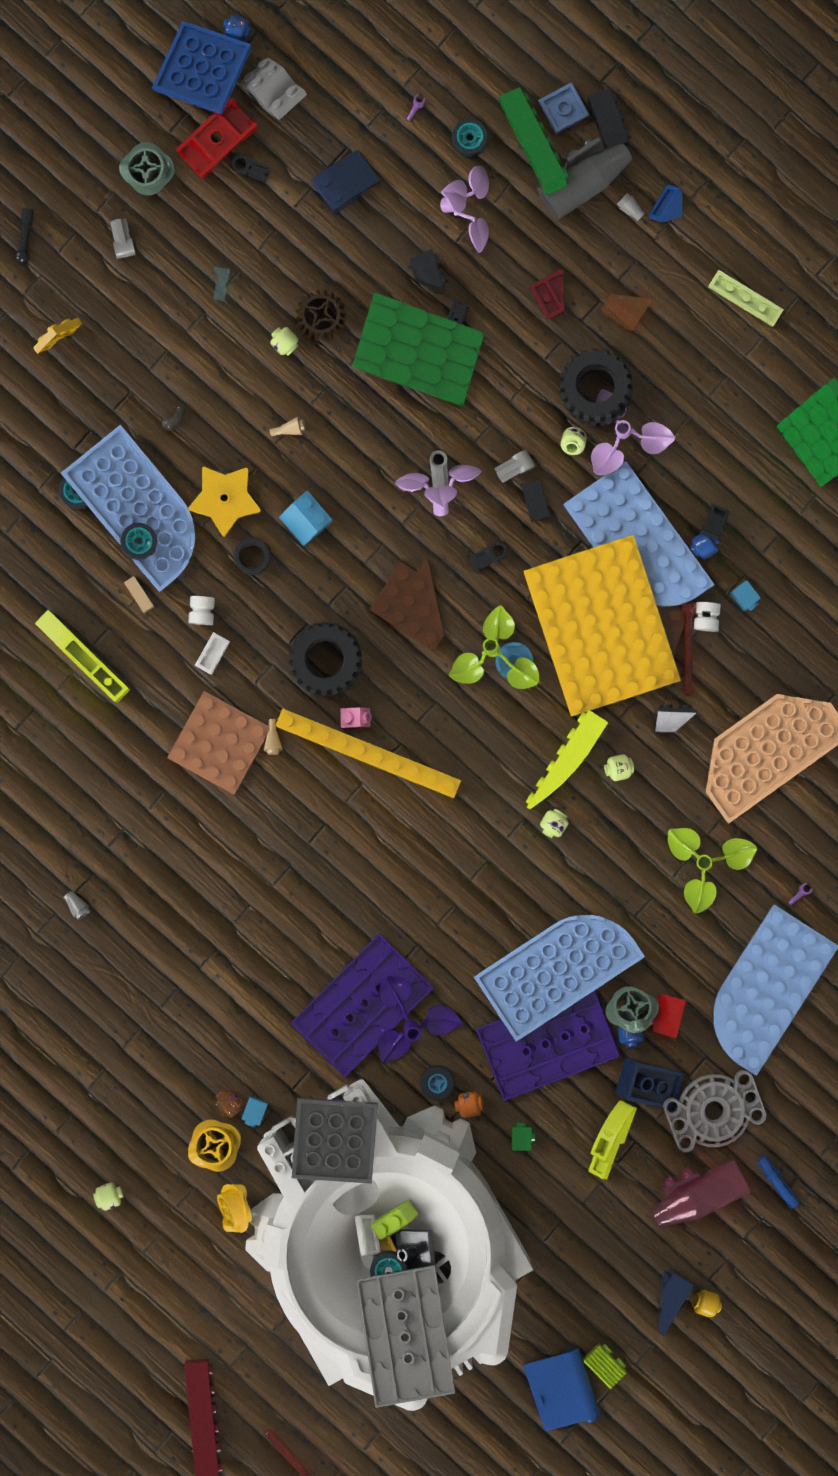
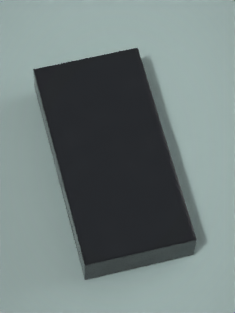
(535, 500)
(714, 522)

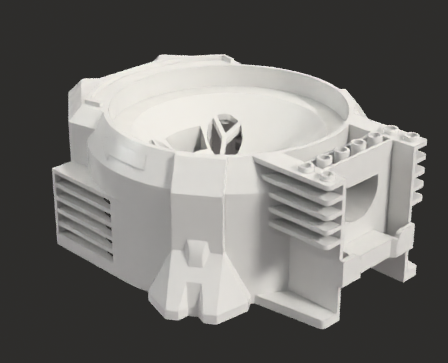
(315, 1255)

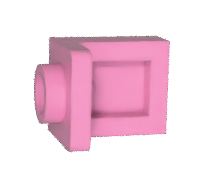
(355, 717)

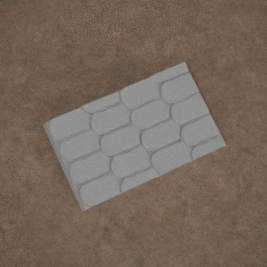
(405, 1336)

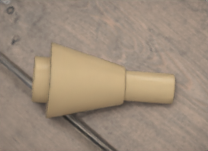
(292, 427)
(272, 743)

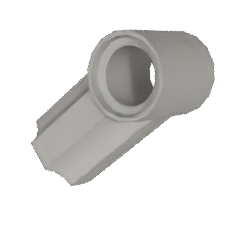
(122, 242)
(517, 465)
(439, 472)

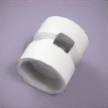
(201, 610)
(707, 623)

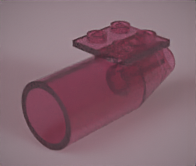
(696, 1195)

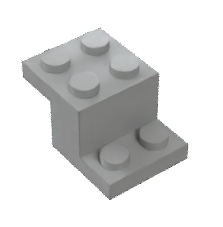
(273, 88)

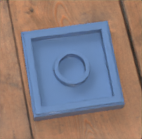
(563, 108)

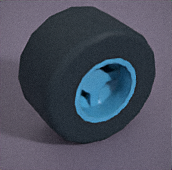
(437, 1089)

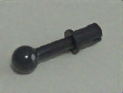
(21, 255)

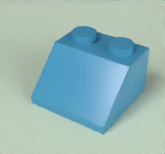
(305, 518)

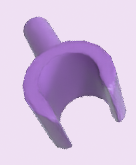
(416, 105)
(801, 892)

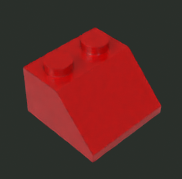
(668, 1016)

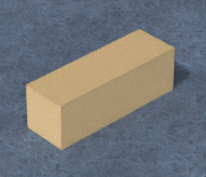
(139, 594)

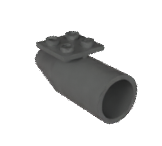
(589, 173)

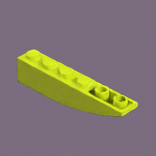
(82, 656)
(570, 756)

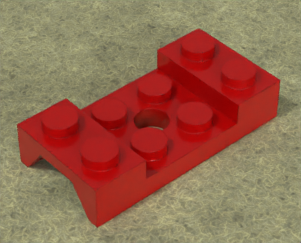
(202, 152)

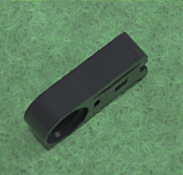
(253, 168)
(458, 312)
(486, 556)

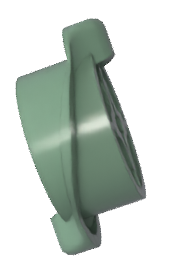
(128, 168)
(629, 993)

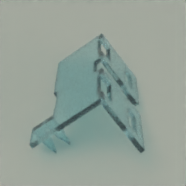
(221, 287)

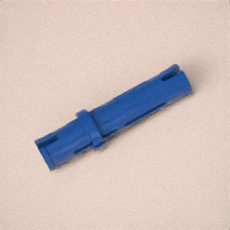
(774, 1176)

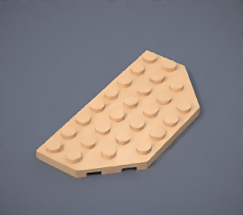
(768, 751)

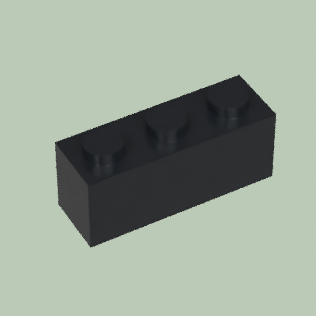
(608, 118)

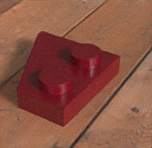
(550, 294)

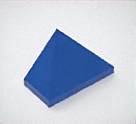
(668, 205)

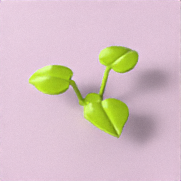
(498, 625)
(684, 843)

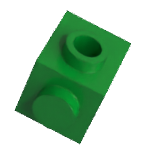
(522, 1137)

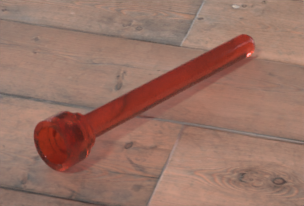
(688, 611)
(286, 1453)

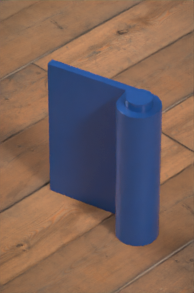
(562, 1390)

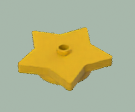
(238, 503)

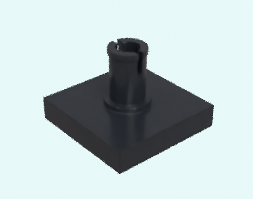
(415, 1248)

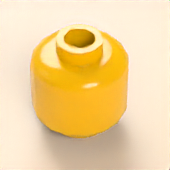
(706, 1303)

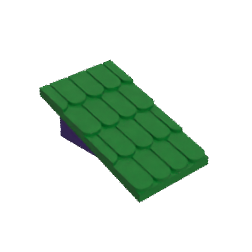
(418, 349)
(814, 432)

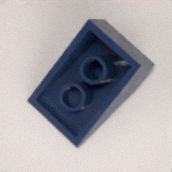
(344, 181)
(649, 1083)
(673, 1293)

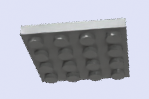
(334, 1140)

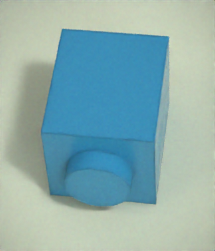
(745, 596)
(254, 1111)

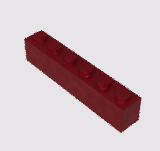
(202, 1417)

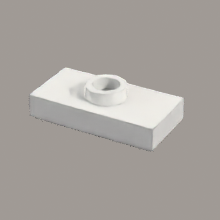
(212, 653)
(367, 1237)

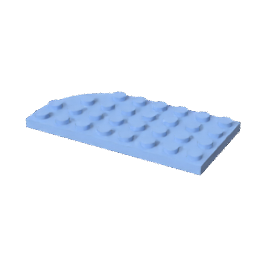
(128, 489)
(623, 507)
(556, 970)
(768, 987)

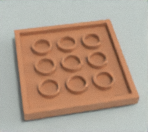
(219, 742)

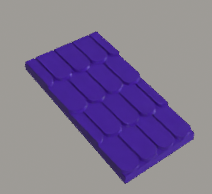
(349, 1013)
(553, 1051)

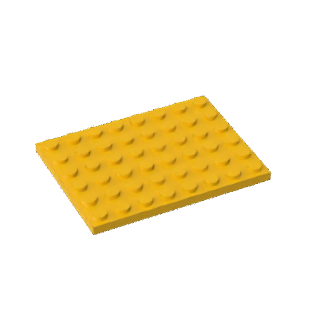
(602, 625)

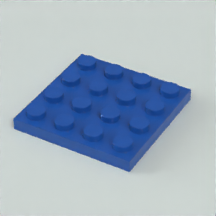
(202, 67)

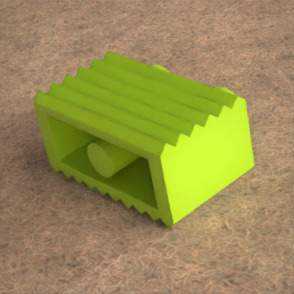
(394, 1220)
(605, 1365)

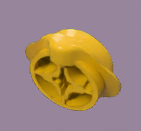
(196, 1154)
(234, 1208)

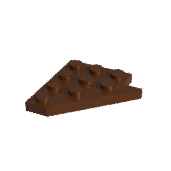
(411, 604)

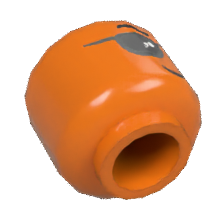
(469, 1104)

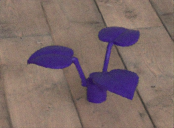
(439, 1021)

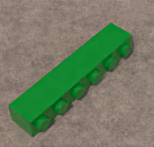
(533, 141)

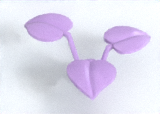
(455, 201)
(608, 459)
(439, 495)

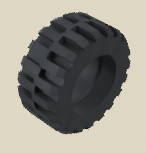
(587, 364)
(325, 685)

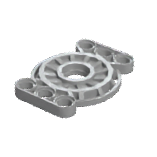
(734, 1110)

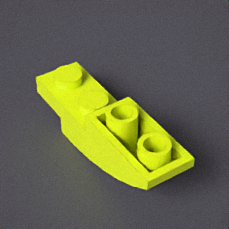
(610, 1137)

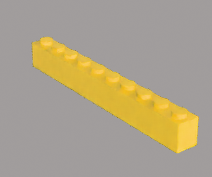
(368, 753)

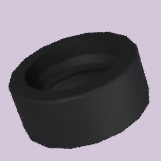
(248, 542)

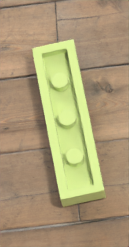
(745, 298)

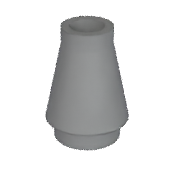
(630, 206)
(76, 905)

